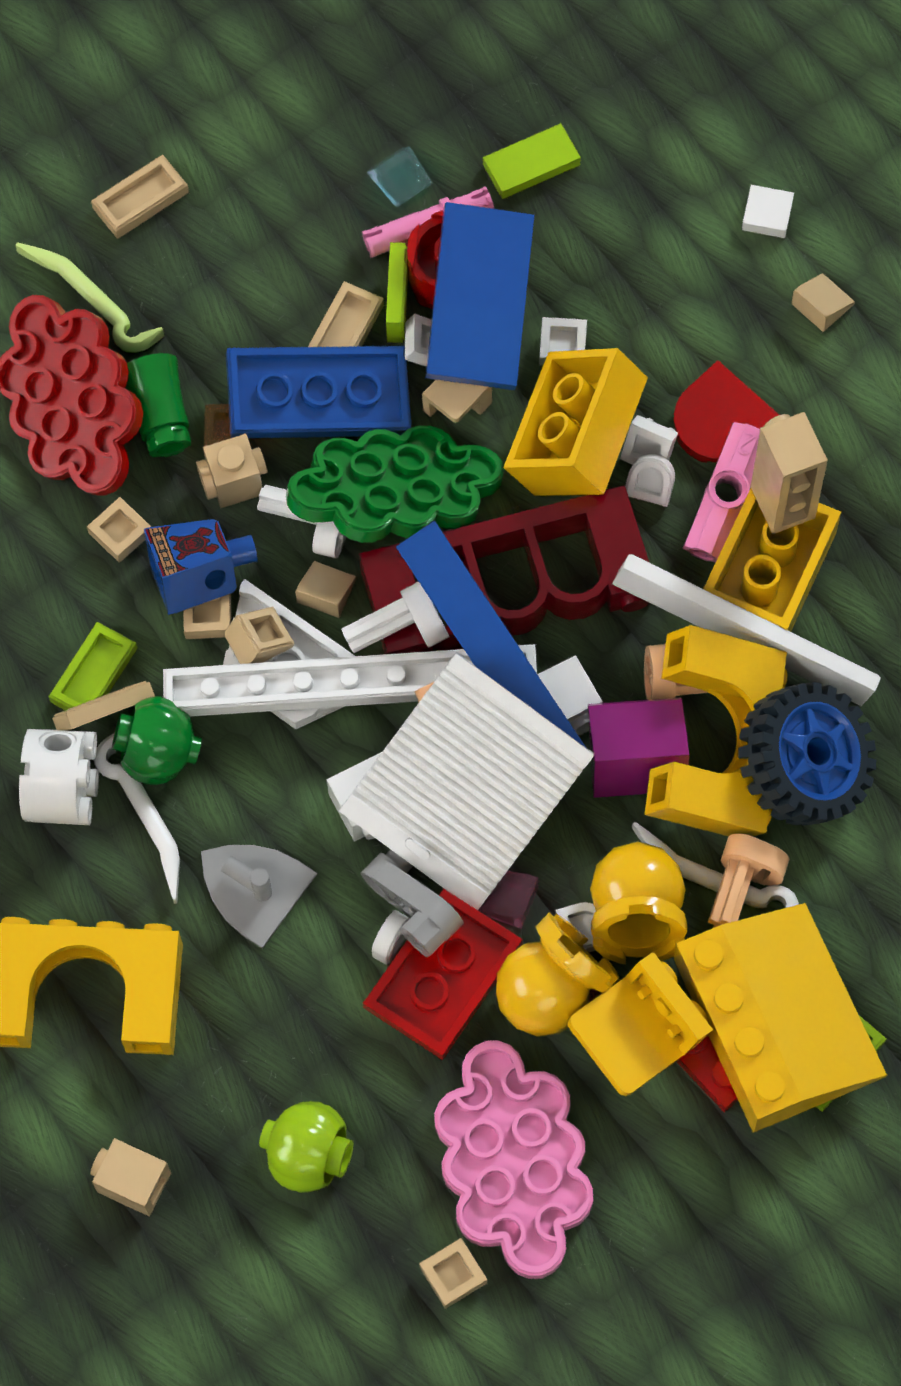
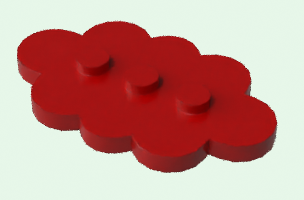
(69, 395)

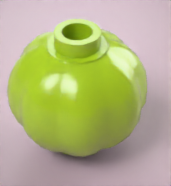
(307, 1146)

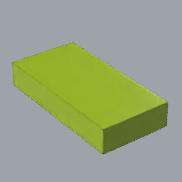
(531, 161)
(397, 293)
(93, 668)

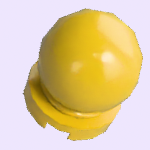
(637, 903)
(550, 978)

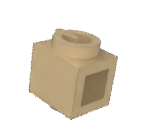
(231, 471)

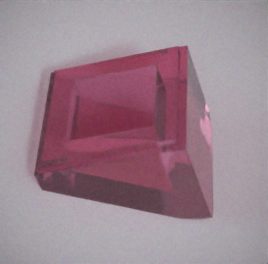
(511, 898)

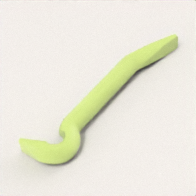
(95, 297)

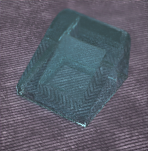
(400, 176)

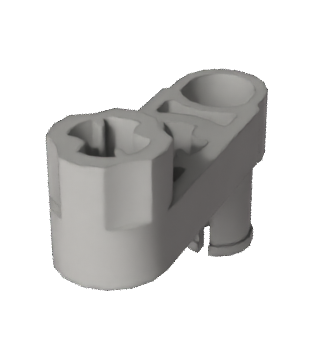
(430, 915)

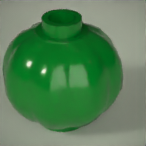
(155, 741)

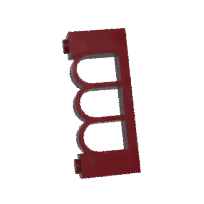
(610, 534)

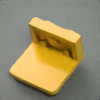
(640, 1025)

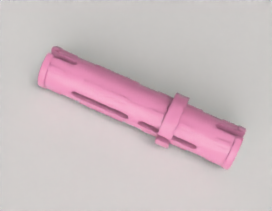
(398, 231)

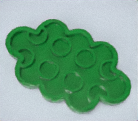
(394, 483)

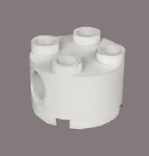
(58, 776)

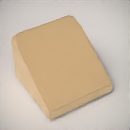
(821, 301)
(325, 589)
(258, 636)

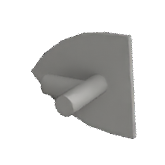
(254, 887)

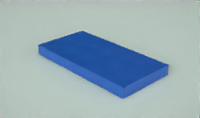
(480, 296)
(317, 391)

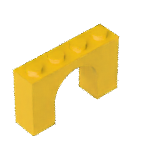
(739, 677)
(144, 958)

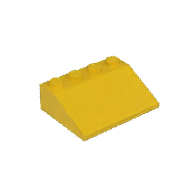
(778, 1014)

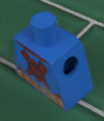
(195, 562)

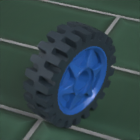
(799, 784)

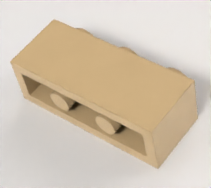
(788, 471)

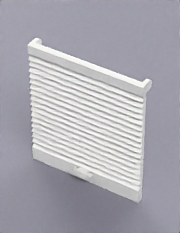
(466, 782)

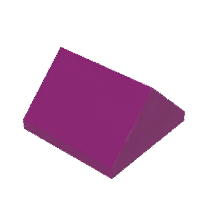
(633, 739)

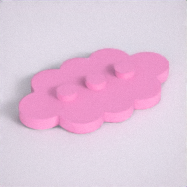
(513, 1159)

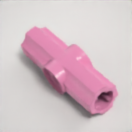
(714, 515)

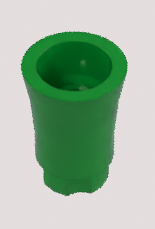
(158, 388)

